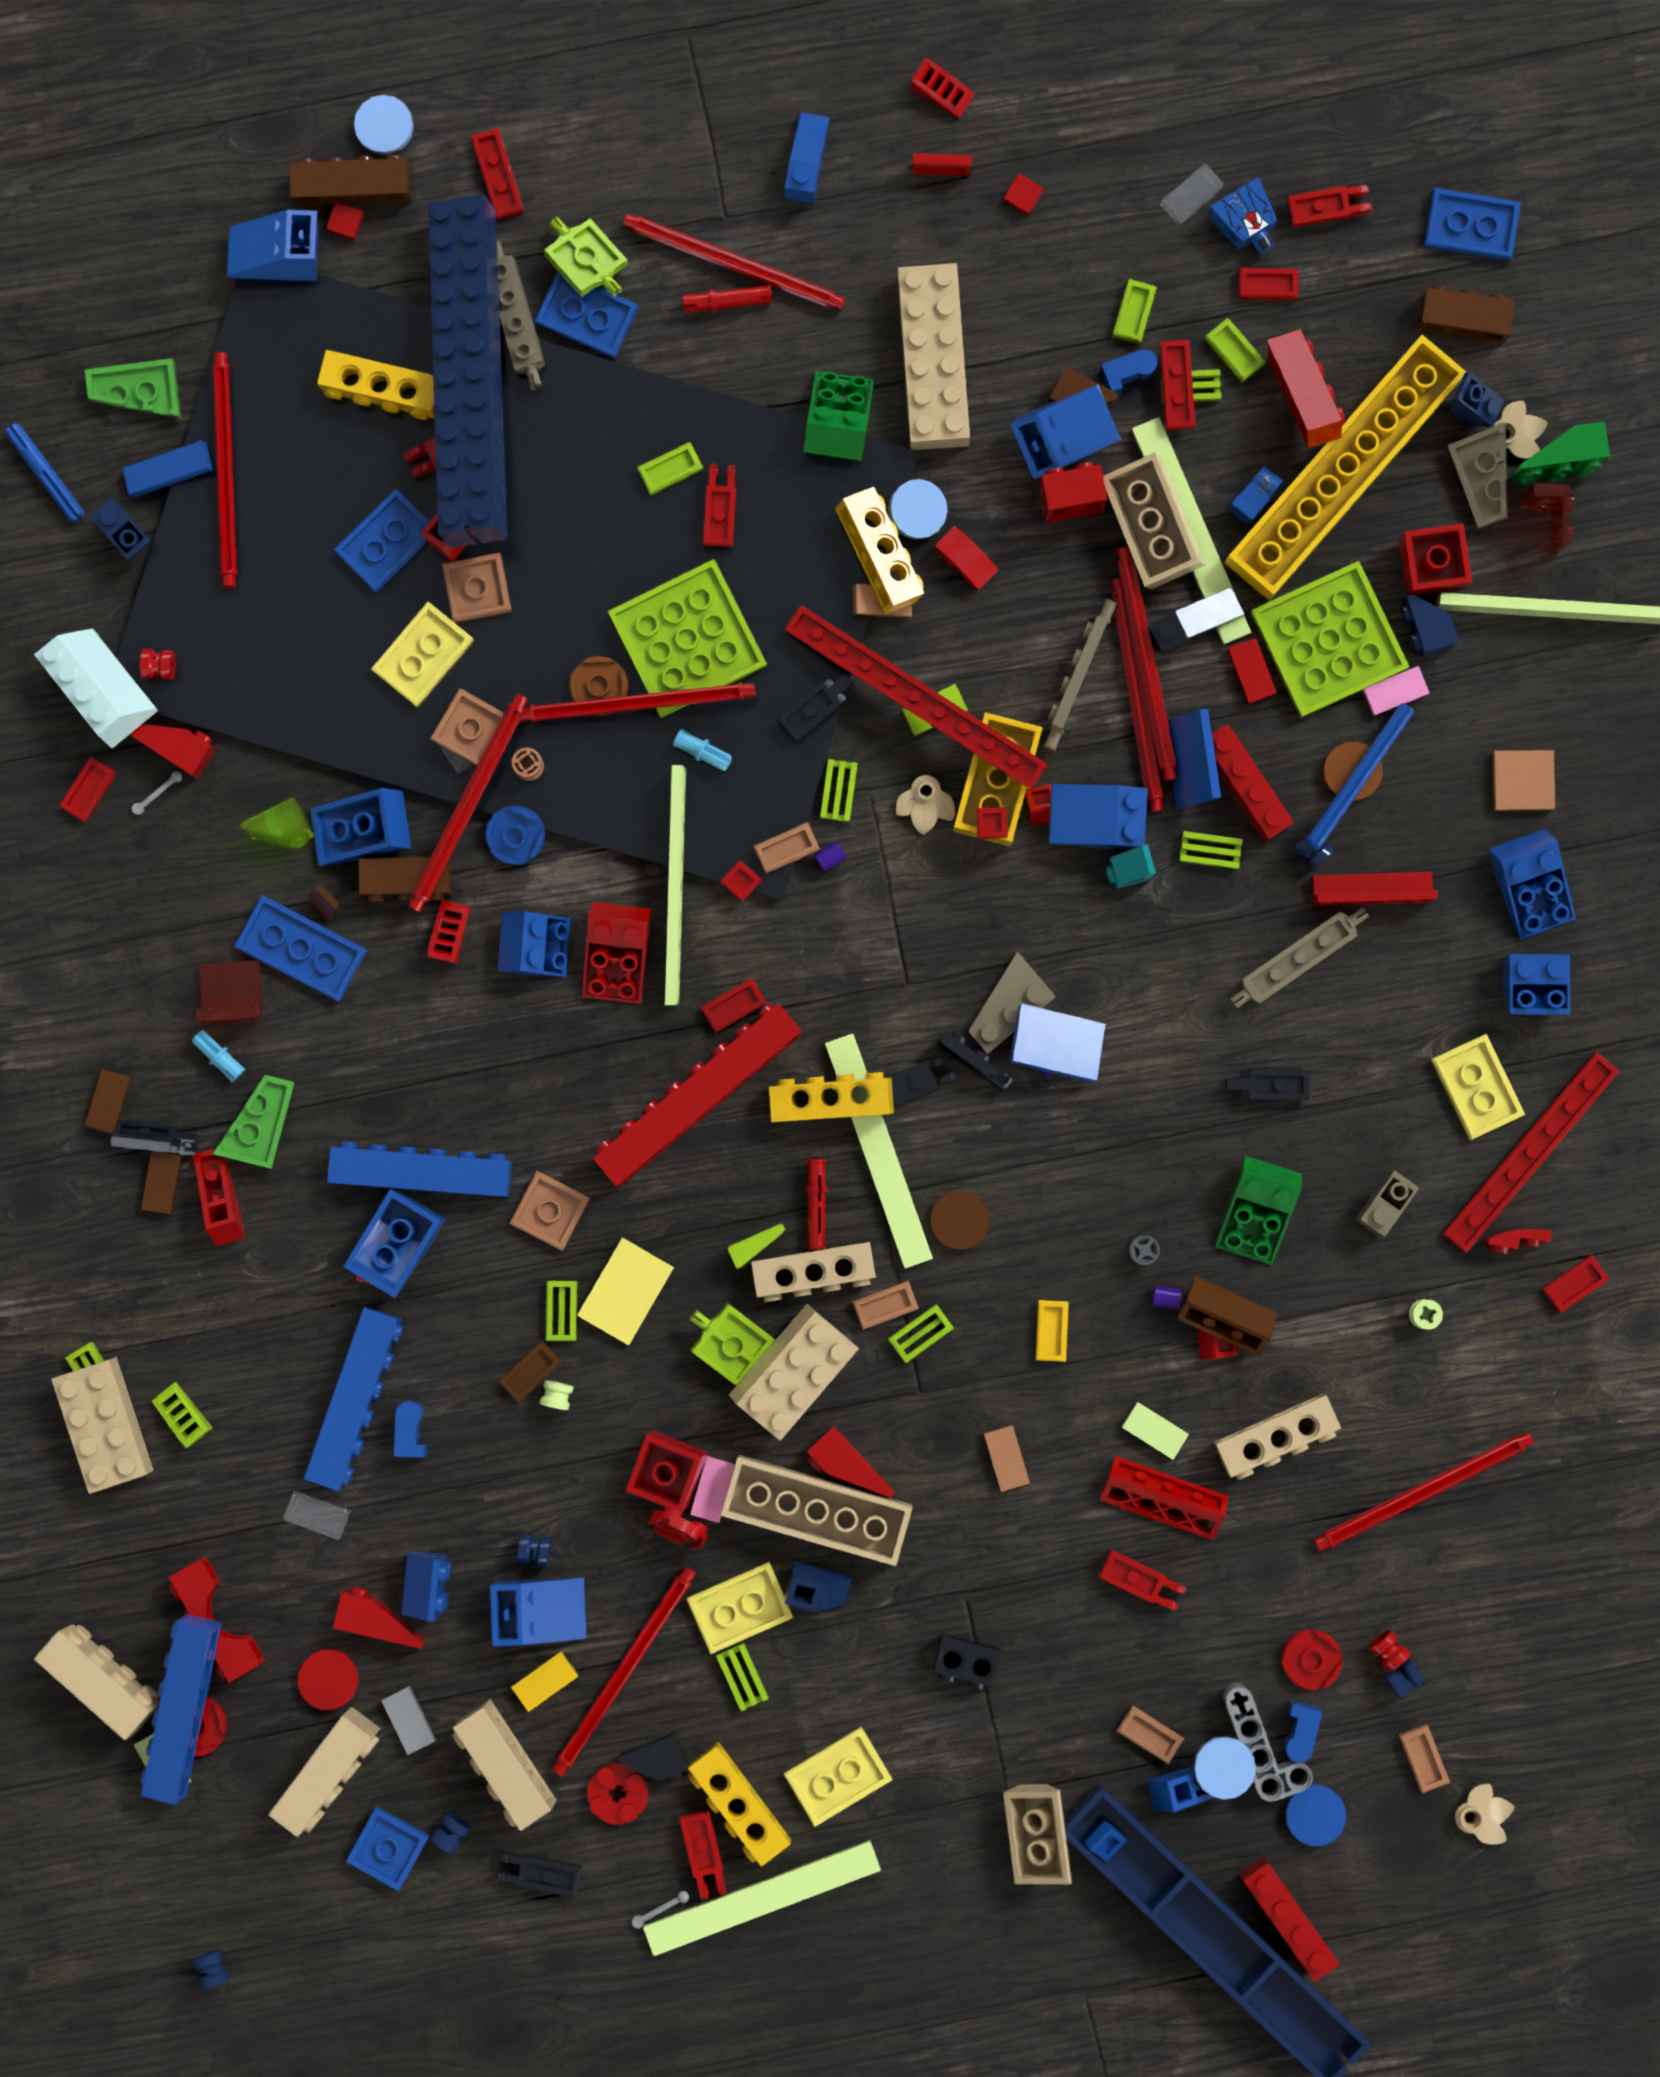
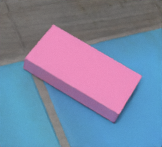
(1395, 691)
(712, 1489)

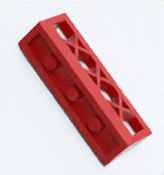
(1373, 889)
(1167, 1494)

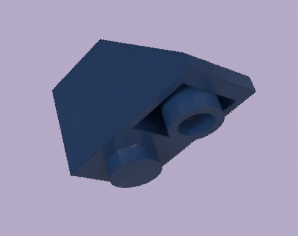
(1475, 402)
(120, 528)
(1430, 626)
(816, 1587)

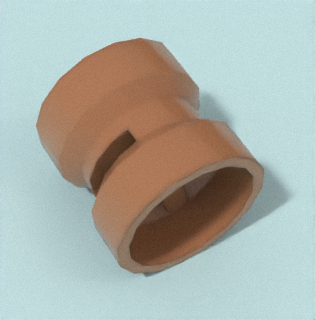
(531, 768)

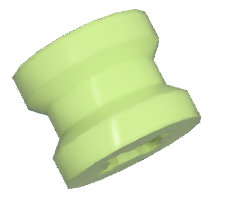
(1420, 1316)
(556, 1395)

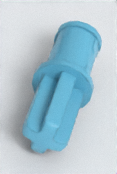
(702, 750)
(218, 1056)

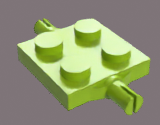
(585, 257)
(730, 1342)

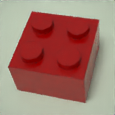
(1072, 492)
(1435, 560)
(667, 1471)

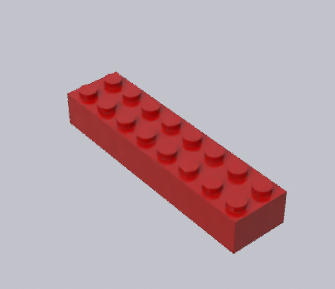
(698, 1095)

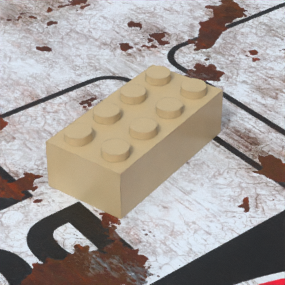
(1153, 521)
(793, 1372)
(102, 1425)
(98, 1680)
(504, 1765)
(320, 1778)

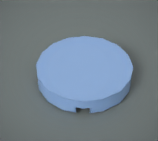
(383, 125)
(917, 509)
(1224, 1767)

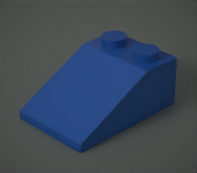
(1097, 816)
(361, 827)
(394, 1242)

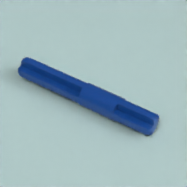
(44, 472)

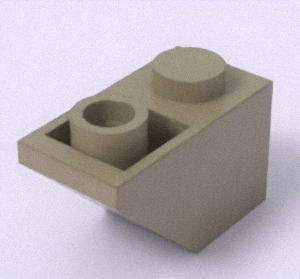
(1387, 1204)

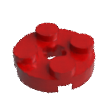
(676, 1529)
(626, 1808)

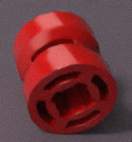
(157, 664)
(1391, 1653)

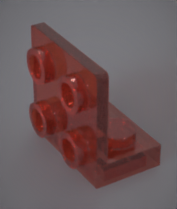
(1559, 500)
(230, 992)

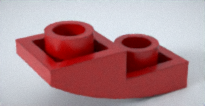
(966, 557)
(1510, 1239)

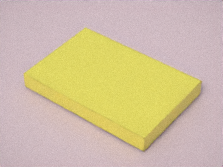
(422, 654)
(1477, 1087)
(625, 1291)
(739, 1607)
(837, 1776)

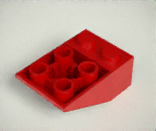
(616, 952)

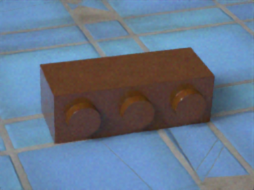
(1466, 314)
(399, 878)
(1227, 1316)

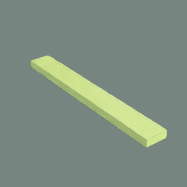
(1211, 577)
(1548, 608)
(675, 885)
(882, 1160)
(761, 1898)

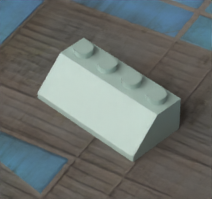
(96, 684)

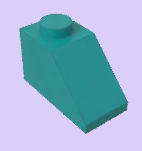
(1130, 867)

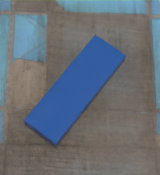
(167, 469)

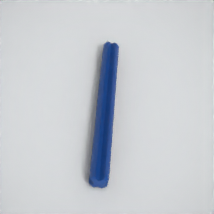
(1359, 776)

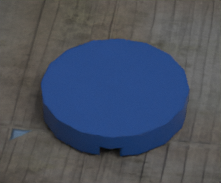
(515, 834)
(1315, 1815)

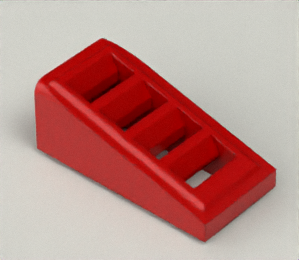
(926, 91)
(452, 957)

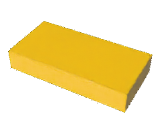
(1051, 1330)
(544, 1681)

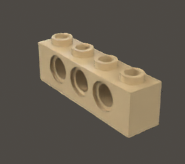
(766, 1270)
(1231, 1447)

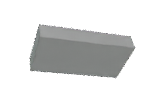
(408, 1720)

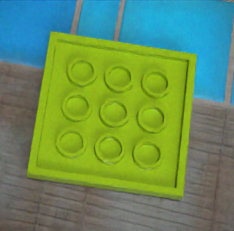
(688, 634)
(1329, 639)

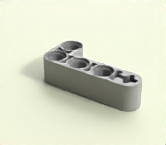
(1259, 1740)

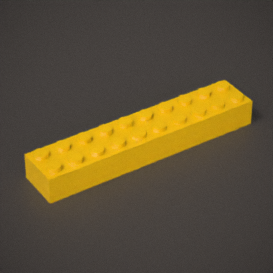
(1345, 468)

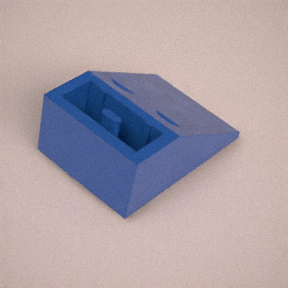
(275, 247)
(1065, 431)
(1533, 883)
(537, 1611)

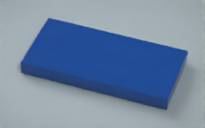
(300, 948)

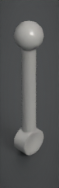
(138, 808)
(638, 1920)

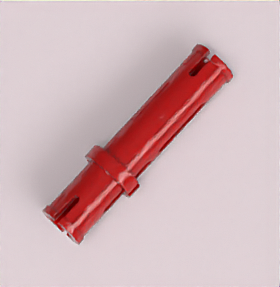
(727, 299)
(816, 1203)

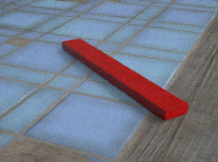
(1530, 1152)

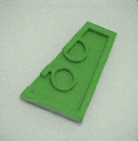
(137, 386)
(259, 1125)

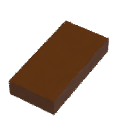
(108, 1101)
(161, 1182)
(530, 1371)

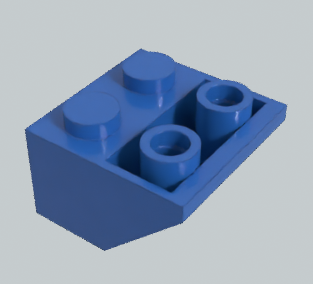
(534, 944)
(1537, 984)
(424, 1585)

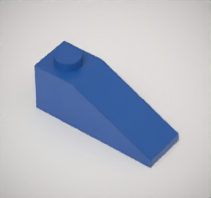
(806, 158)
(1176, 1791)

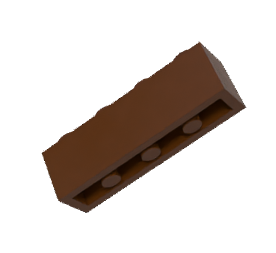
(350, 181)

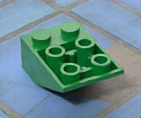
(838, 415)
(1576, 451)
(1259, 1210)

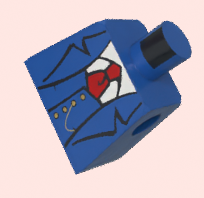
(1246, 217)

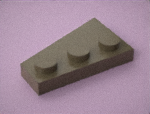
(1483, 473)
(999, 1013)

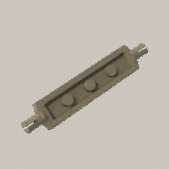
(517, 321)
(1071, 685)
(1299, 957)

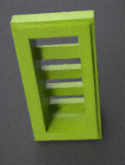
(748, 1248)
(179, 1430)

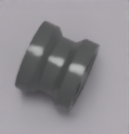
(1148, 1252)

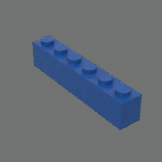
(420, 1171)
(353, 1399)
(180, 1709)

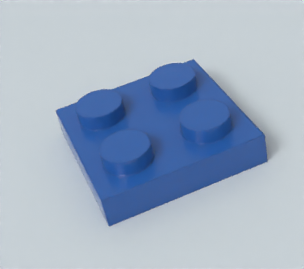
(387, 1848)

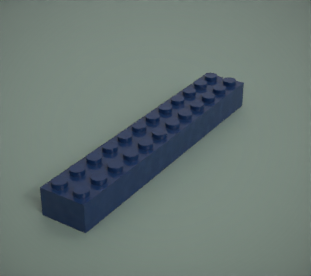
(467, 371)
(1218, 1938)

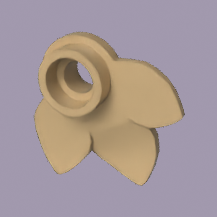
(1521, 429)
(925, 808)
(1488, 1814)

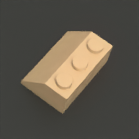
(1037, 1834)

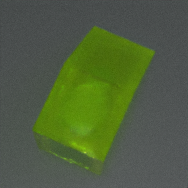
(280, 825)

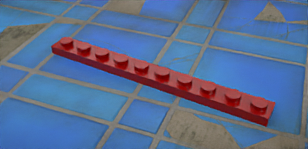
(916, 697)

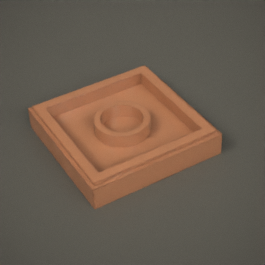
(476, 587)
(467, 727)
(1524, 780)
(549, 1210)

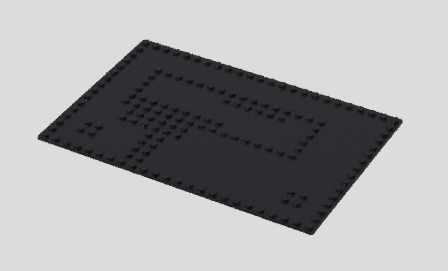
(297, 637)

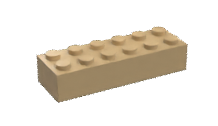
(933, 356)
(817, 1510)

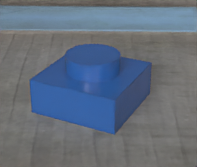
(1106, 1841)

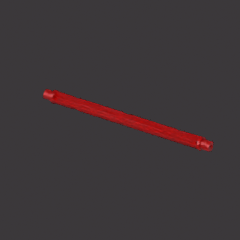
(734, 262)
(224, 470)
(1147, 665)
(639, 702)
(1138, 706)
(468, 802)
(1424, 1491)
(624, 1671)

